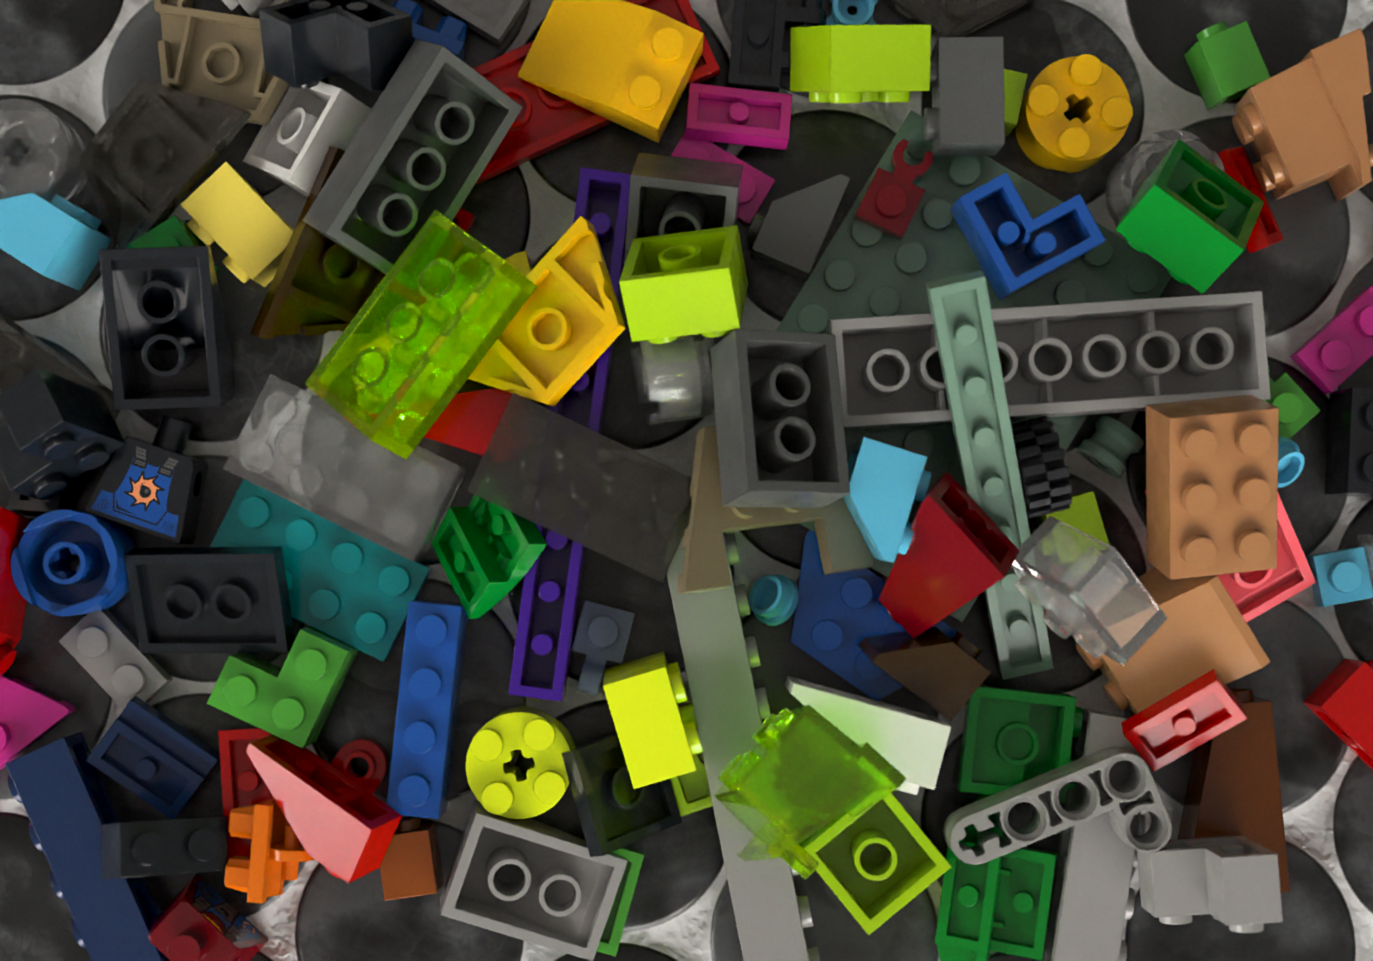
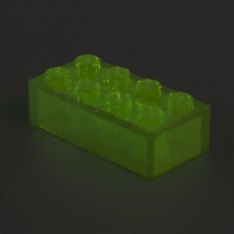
(420, 335)

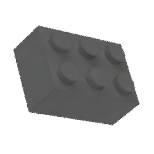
(779, 419)

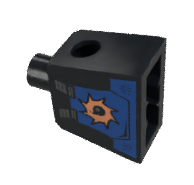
(154, 485)

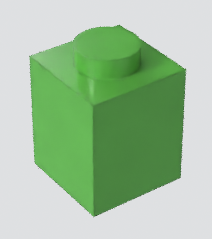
(1225, 63)

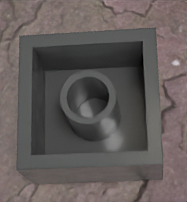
(680, 196)

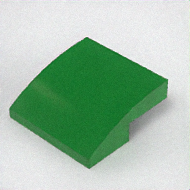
(485, 552)

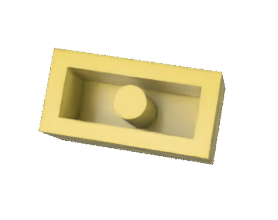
(241, 223)

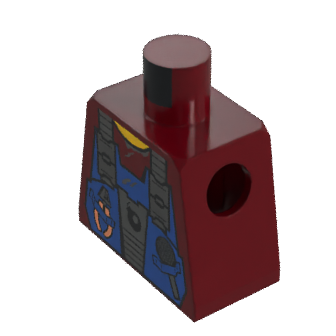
(204, 927)

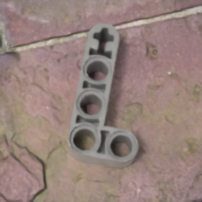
(1049, 817)

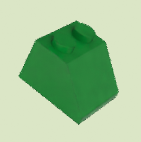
(1190, 217)

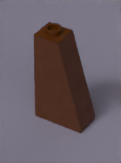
(1237, 784)

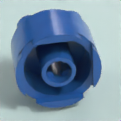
(44, 568)

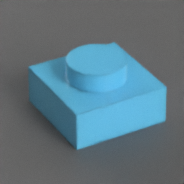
(1340, 576)

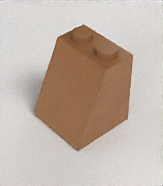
(1199, 636)

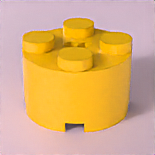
(1079, 86)

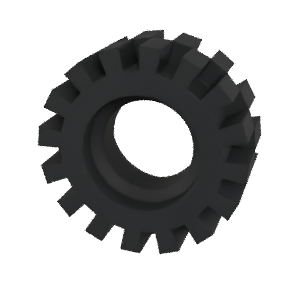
(1041, 467)

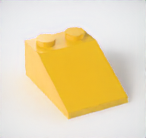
(615, 61)

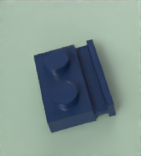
(153, 757)

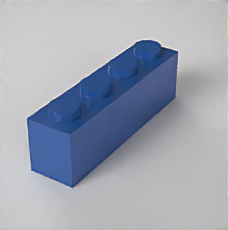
(427, 708)

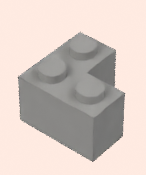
(1212, 876)

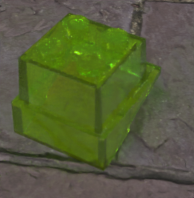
(799, 782)

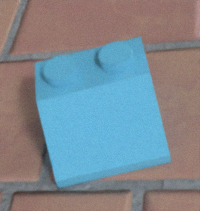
(52, 237)

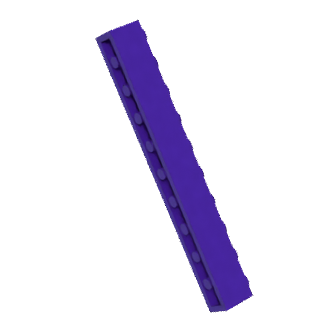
(555, 578)

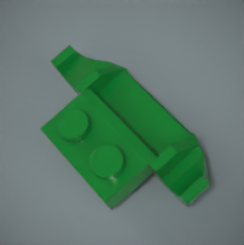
(995, 903)

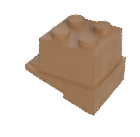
(1311, 121)

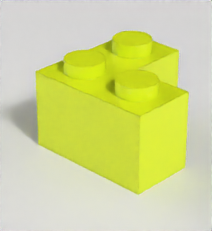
(649, 720)

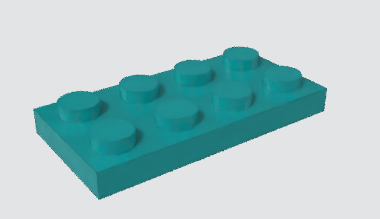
(332, 574)

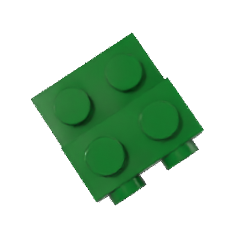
(1016, 738)

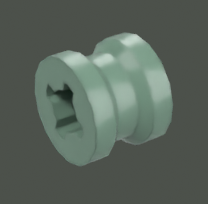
(1110, 446)

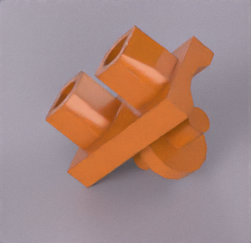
(273, 851)

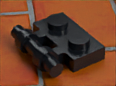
(759, 37)

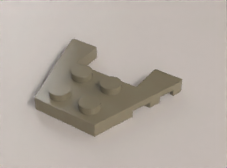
(217, 58)
(705, 560)

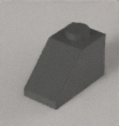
(796, 227)

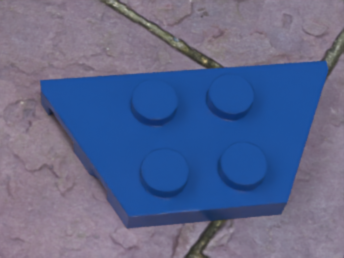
(837, 614)

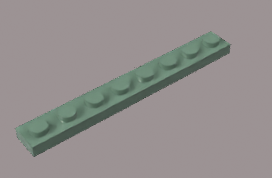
(988, 457)

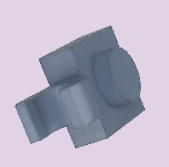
(602, 637)

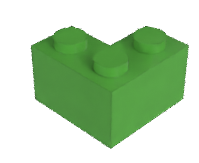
(289, 699)

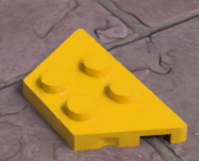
(560, 325)

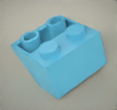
(881, 495)

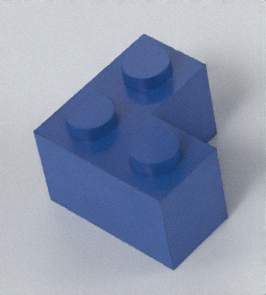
(1012, 244)

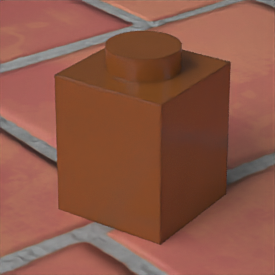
(412, 861)

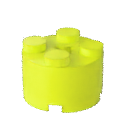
(503, 787)

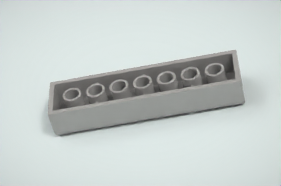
(1061, 359)

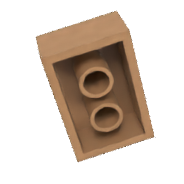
(1212, 486)

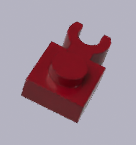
(893, 197)

